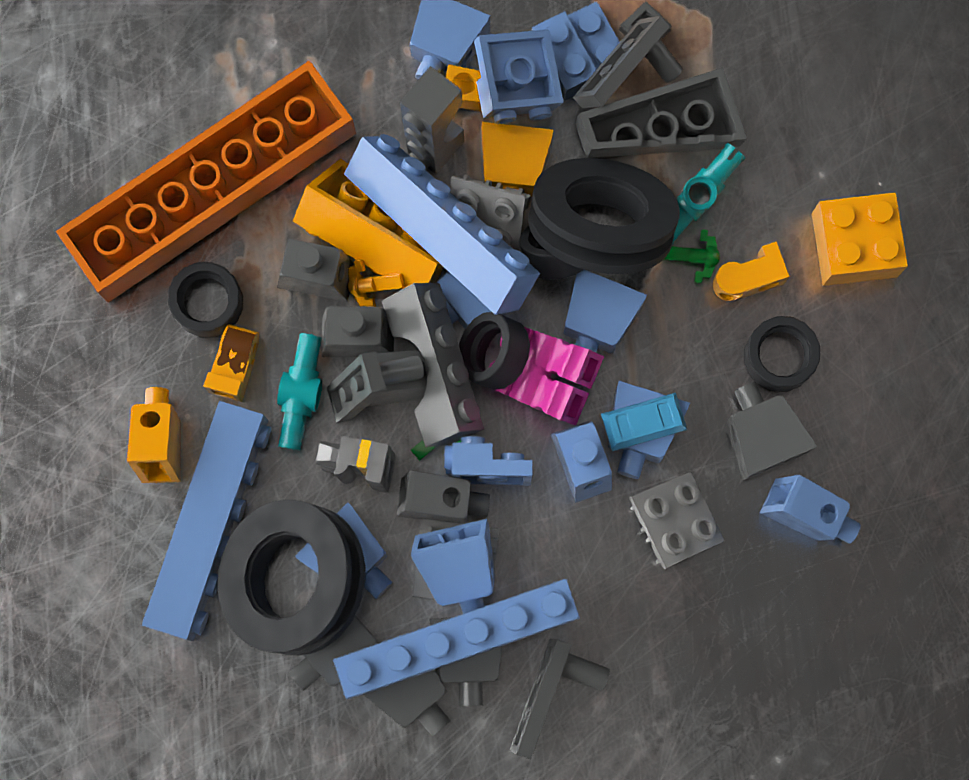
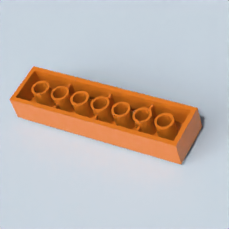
(207, 181)

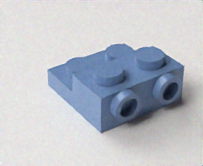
(579, 45)
(517, 75)
(475, 462)

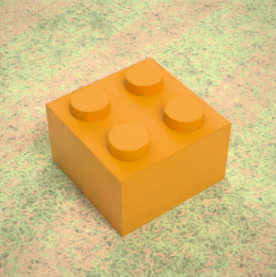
(859, 239)

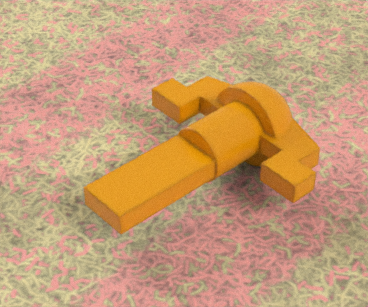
(359, 286)

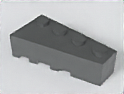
(668, 119)

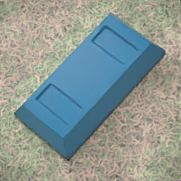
(644, 421)

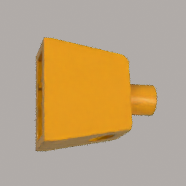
(515, 154)
(155, 439)

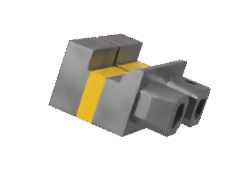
(358, 458)

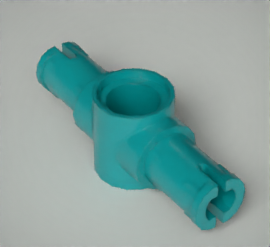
(713, 179)
(300, 391)

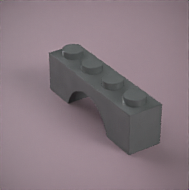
(428, 120)
(449, 402)

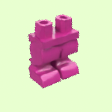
(549, 395)

